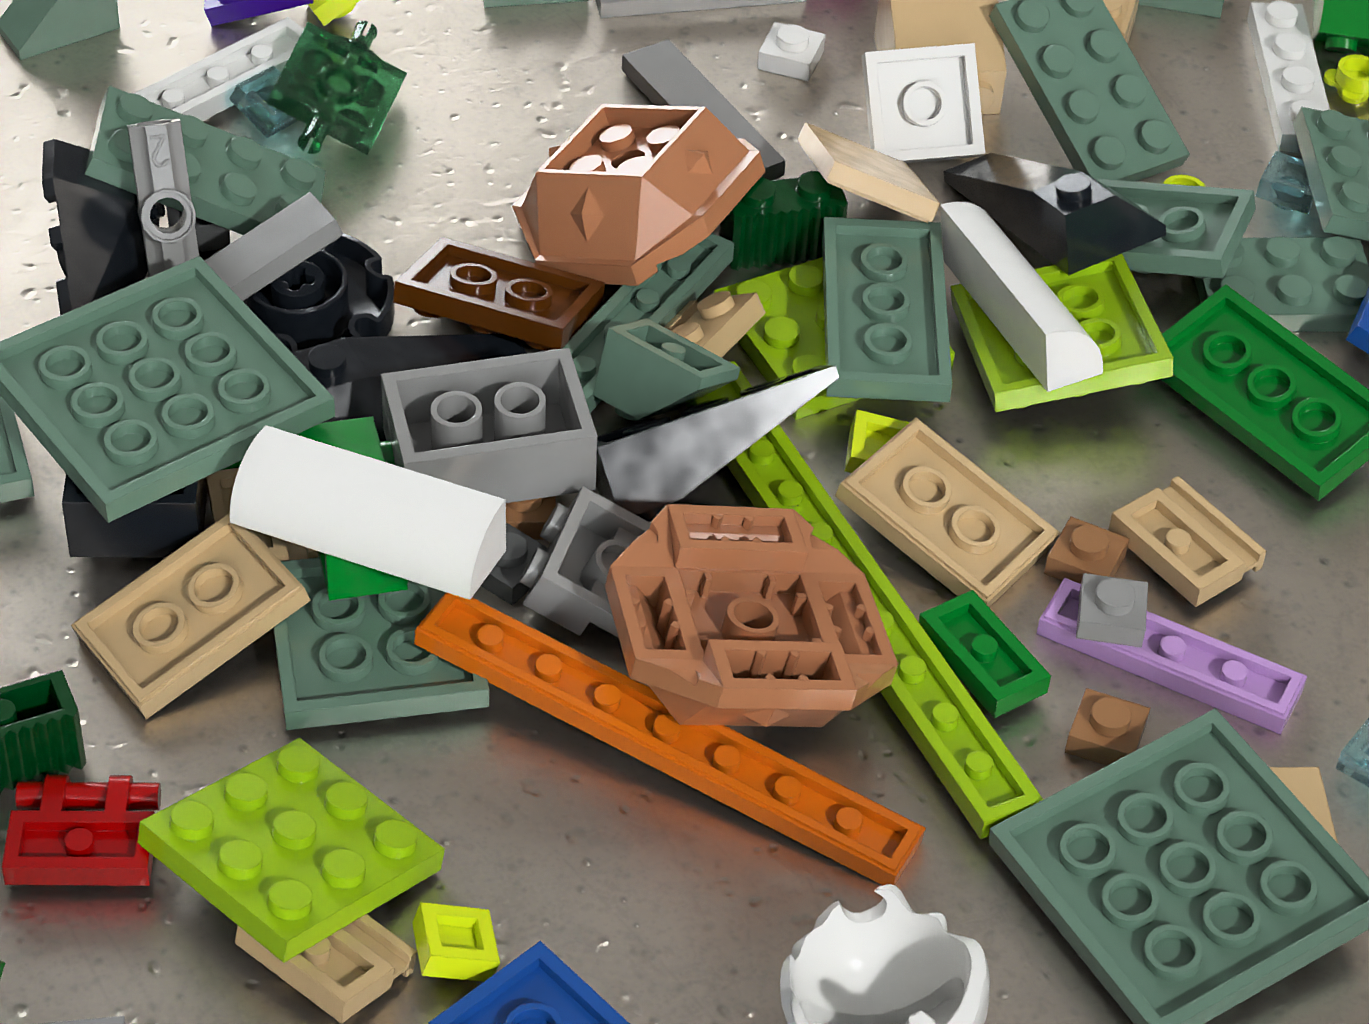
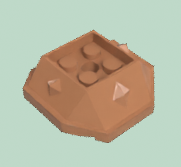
(634, 191)
(747, 619)

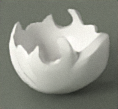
(884, 969)

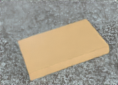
(868, 173)
(947, 514)
(190, 614)

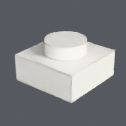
(791, 51)

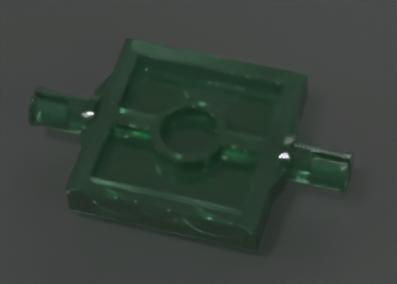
(337, 88)

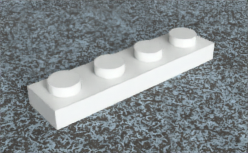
(1286, 66)
(208, 84)

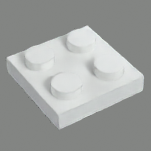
(924, 103)

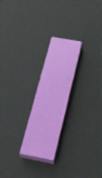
(1186, 663)

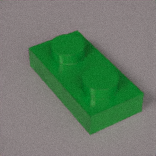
(985, 654)

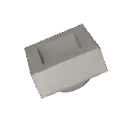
(1112, 610)

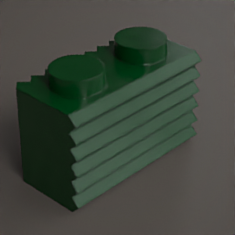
(782, 220)
(38, 730)

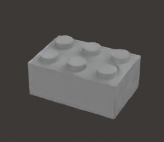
(495, 425)

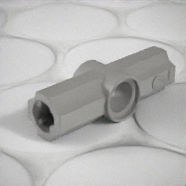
(160, 174)

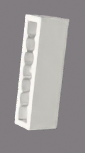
(1016, 298)
(369, 512)

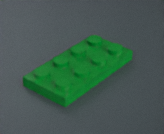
(1271, 391)

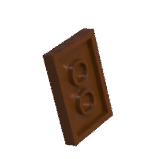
(499, 293)

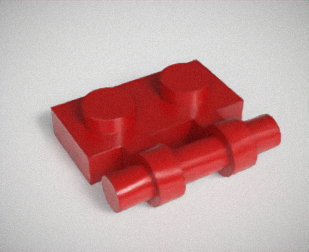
(79, 846)

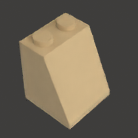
(943, 23)

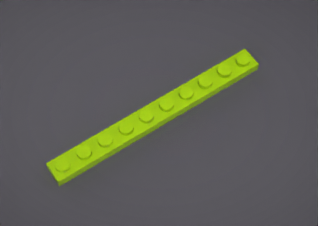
(924, 690)

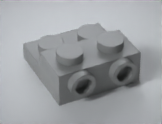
(572, 573)

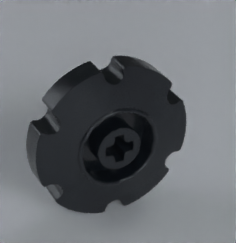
(328, 297)

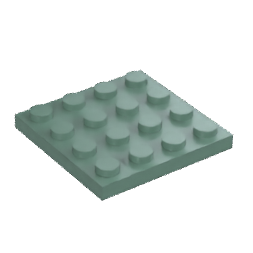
(156, 386)
(1186, 875)

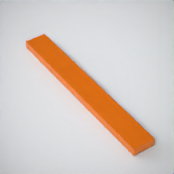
(702, 756)

